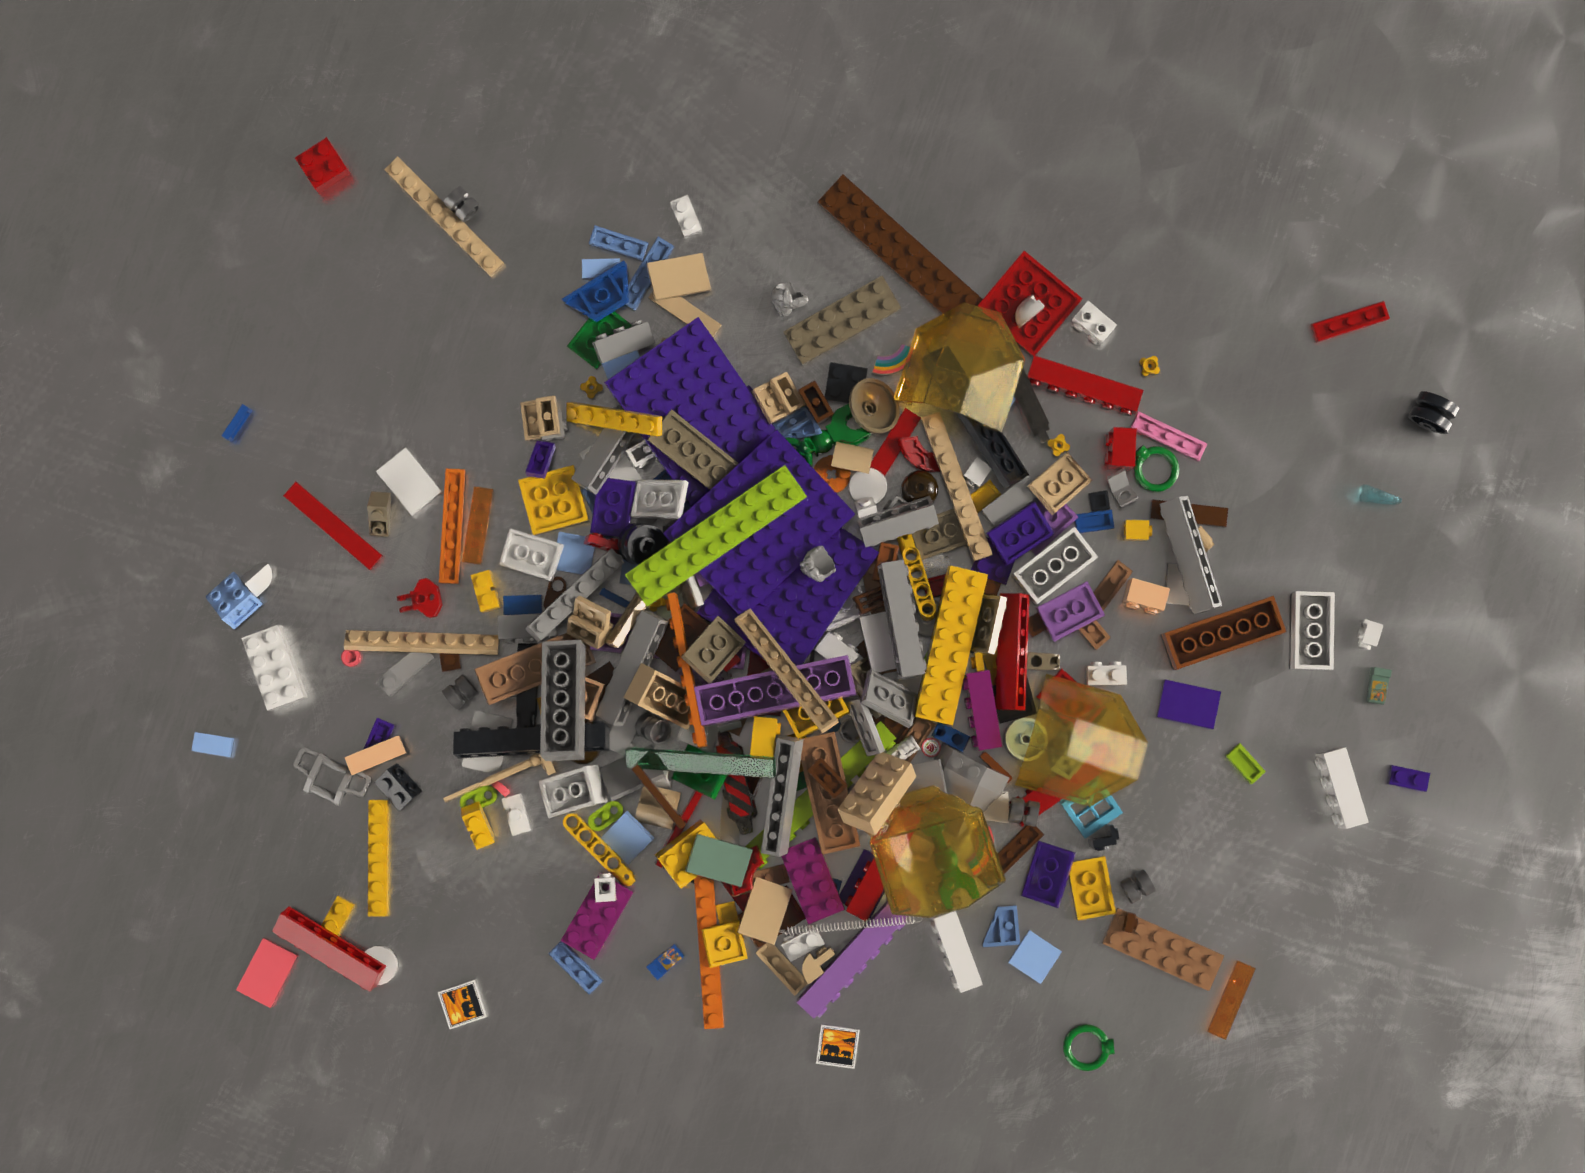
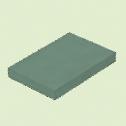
(718, 860)

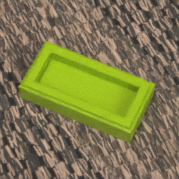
(1245, 763)

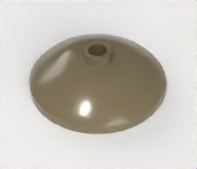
(878, 399)

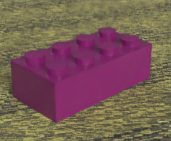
(982, 710)
(812, 881)
(596, 920)

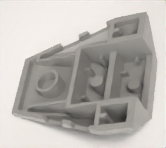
(969, 778)

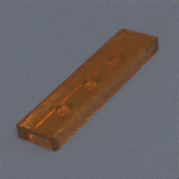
(477, 525)
(1231, 1000)

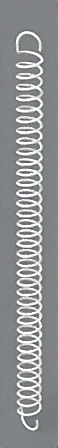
(849, 926)

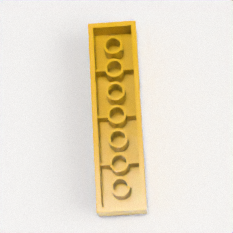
(950, 644)

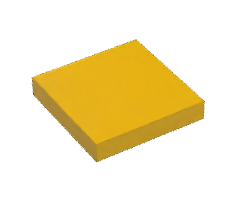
(724, 944)

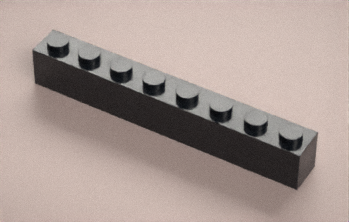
(519, 740)

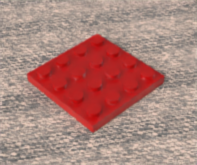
(1025, 279)

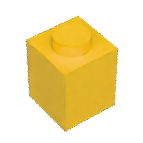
(1137, 530)

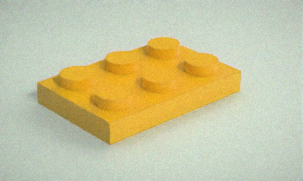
(1091, 888)

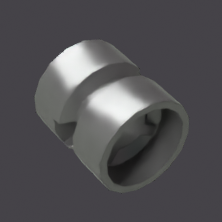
(456, 200)
(459, 692)
(653, 728)
(848, 731)
(1017, 810)
(1144, 884)

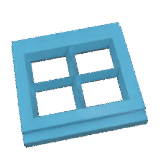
(1097, 823)

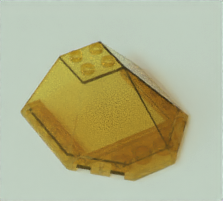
(964, 365)
(1081, 744)
(935, 855)

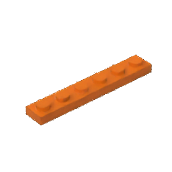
(452, 526)

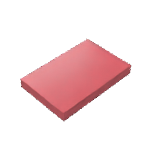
(267, 972)

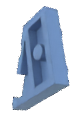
(798, 425)
(1003, 928)

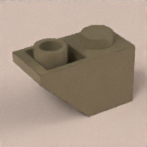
(379, 513)

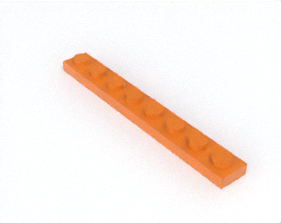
(687, 678)
(709, 976)

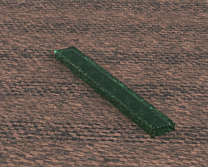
(701, 762)

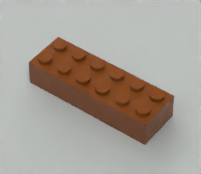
(1223, 633)

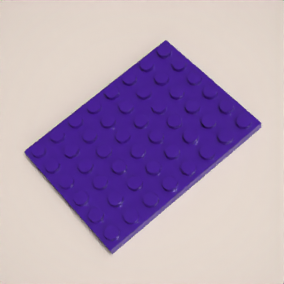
(701, 387)
(775, 551)
(801, 607)

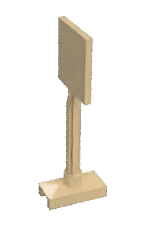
(534, 760)

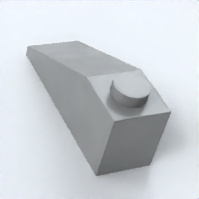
(403, 672)

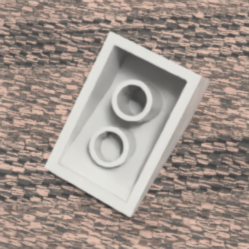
(573, 791)

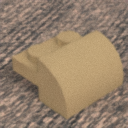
(778, 398)
(540, 418)
(852, 457)
(589, 623)
(652, 813)
(812, 965)

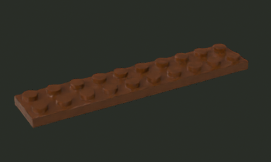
(896, 247)

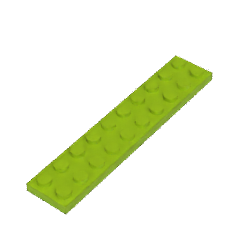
(715, 536)

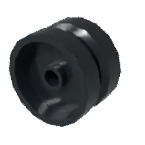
(1433, 412)
(640, 542)

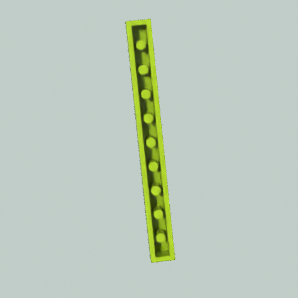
(853, 764)

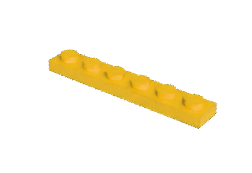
(614, 418)
(378, 857)

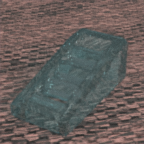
(1375, 495)

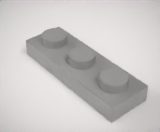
(865, 727)

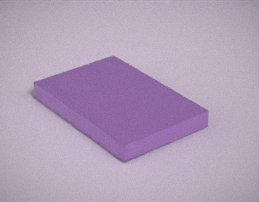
(1058, 523)
(1070, 611)

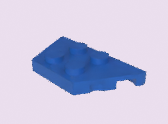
(601, 294)

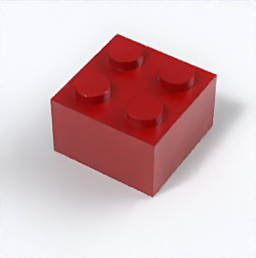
(322, 165)
(1121, 448)

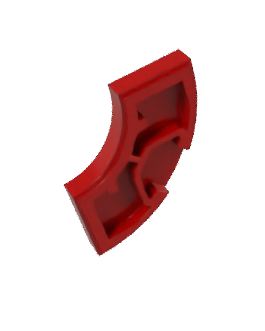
(918, 455)
(755, 862)

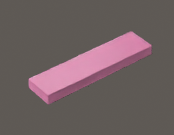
(1168, 436)

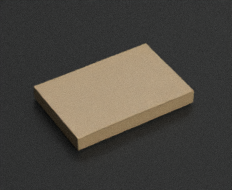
(678, 276)
(1059, 483)
(764, 911)

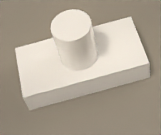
(516, 814)

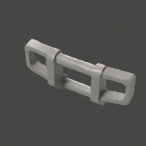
(321, 759)

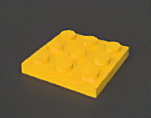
(553, 500)

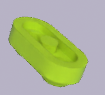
(479, 795)
(605, 815)

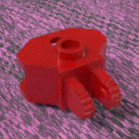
(421, 599)

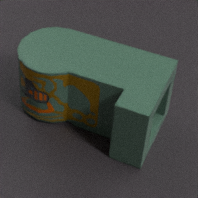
(1378, 685)

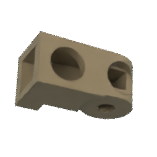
(1043, 661)

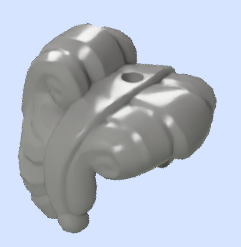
(786, 299)
(817, 564)

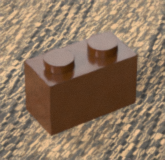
(816, 402)

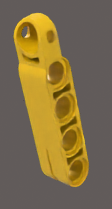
(906, 547)
(620, 871)

